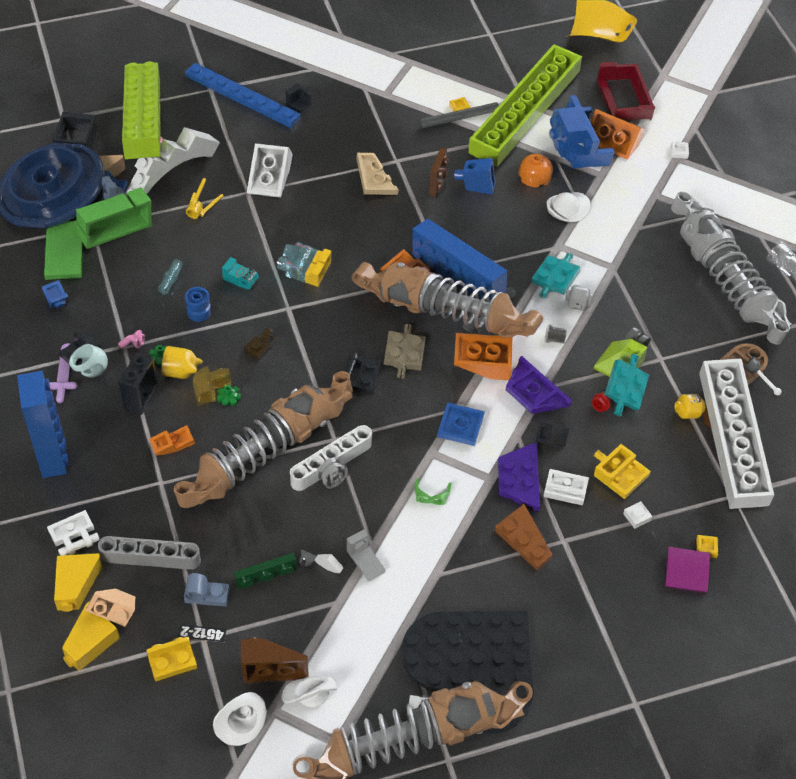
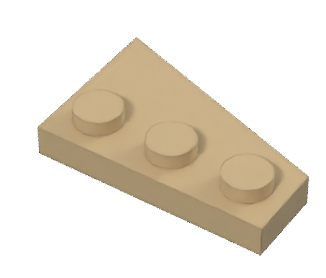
(373, 176)

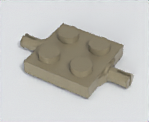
(404, 351)

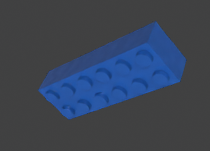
(457, 259)
(43, 423)

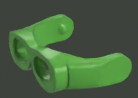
(442, 497)

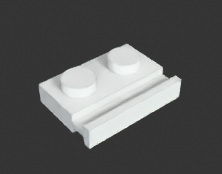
(566, 487)

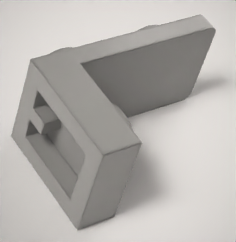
(363, 556)

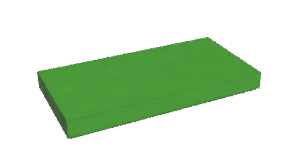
(63, 252)

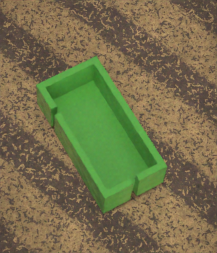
(113, 218)

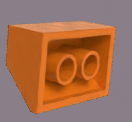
(616, 134)

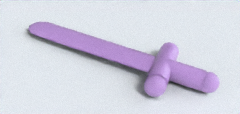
(62, 379)

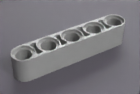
(140, 548)

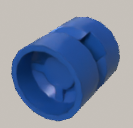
(198, 304)

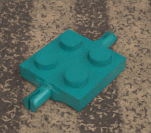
(555, 275)
(626, 384)

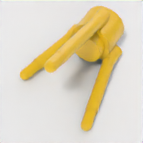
(195, 208)

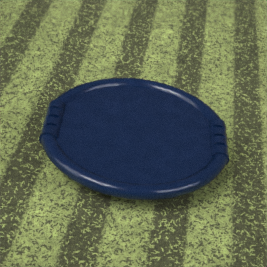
(50, 185)

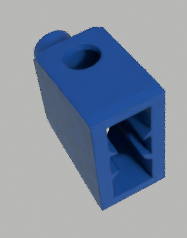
(478, 175)

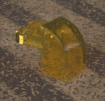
(206, 383)

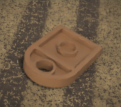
(743, 352)

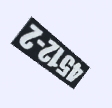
(202, 633)

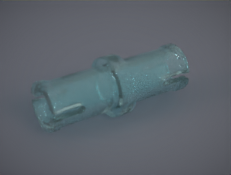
(170, 276)

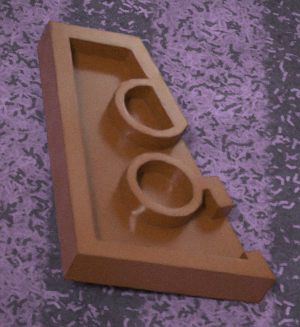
(524, 537)

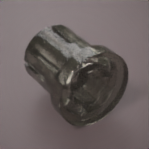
(555, 334)

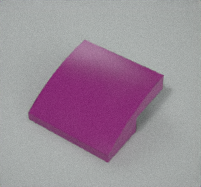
(687, 569)

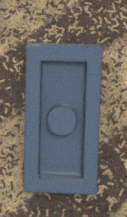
(202, 592)

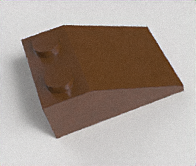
(271, 662)

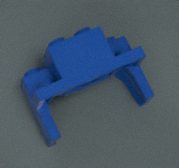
(572, 127)

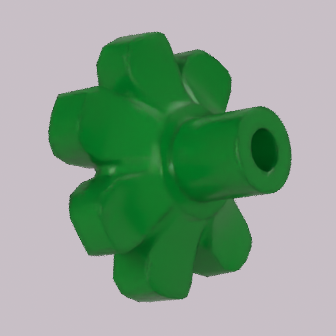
(158, 354)
(228, 395)

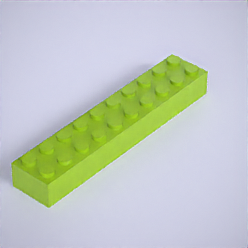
(525, 105)
(141, 111)

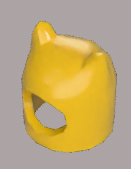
(179, 362)

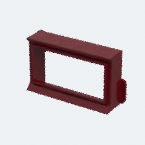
(612, 71)

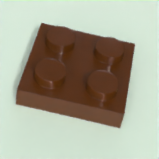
(438, 172)

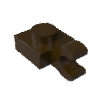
(260, 346)

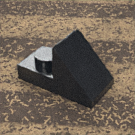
(79, 340)

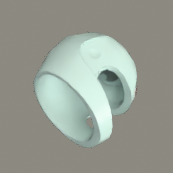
(93, 360)

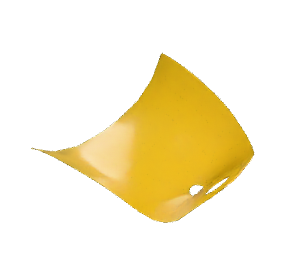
(601, 20)

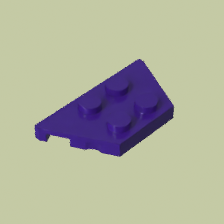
(535, 390)
(519, 476)

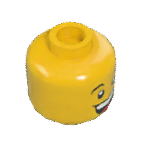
(690, 406)

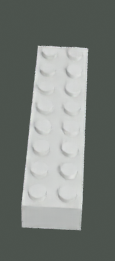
(736, 434)

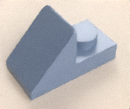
(109, 188)

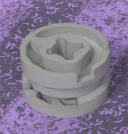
(332, 472)

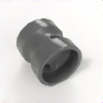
(636, 335)

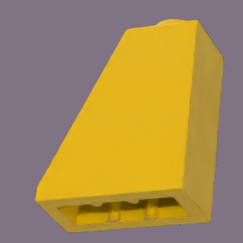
(74, 579)
(88, 639)

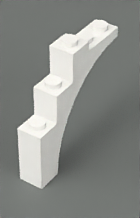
(188, 146)

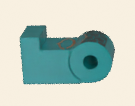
(238, 274)

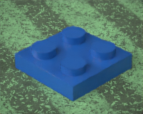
(461, 424)

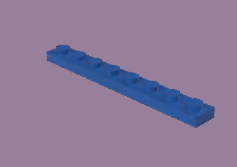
(243, 95)

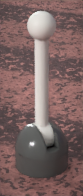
(753, 366)

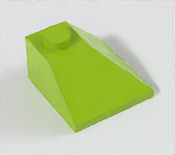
(620, 350)

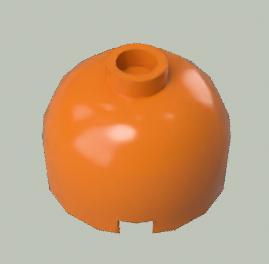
(535, 170)

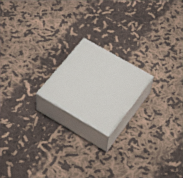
(679, 150)

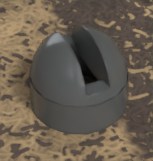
(308, 557)

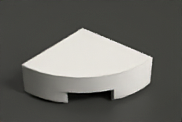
(329, 562)

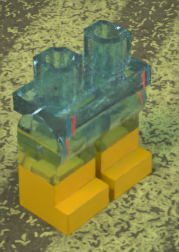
(305, 263)

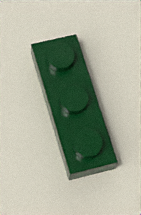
(265, 571)

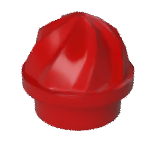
(601, 402)

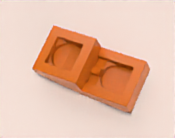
(168, 443)

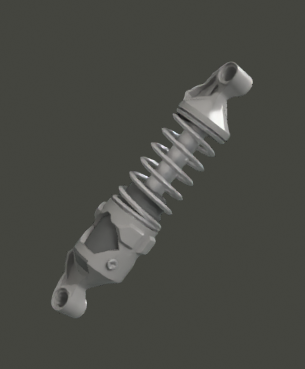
(717, 250)

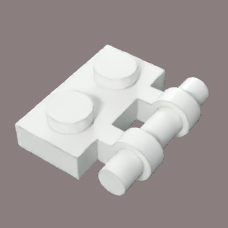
(72, 528)

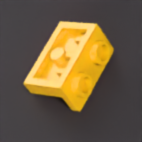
(171, 658)

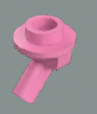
(137, 340)

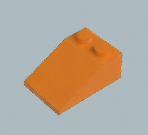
(484, 355)

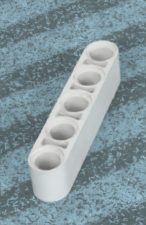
(344, 449)

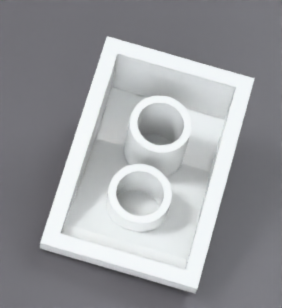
(269, 170)

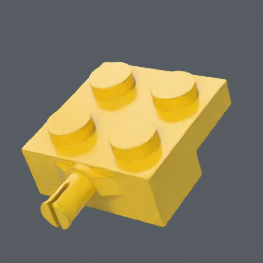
(620, 471)

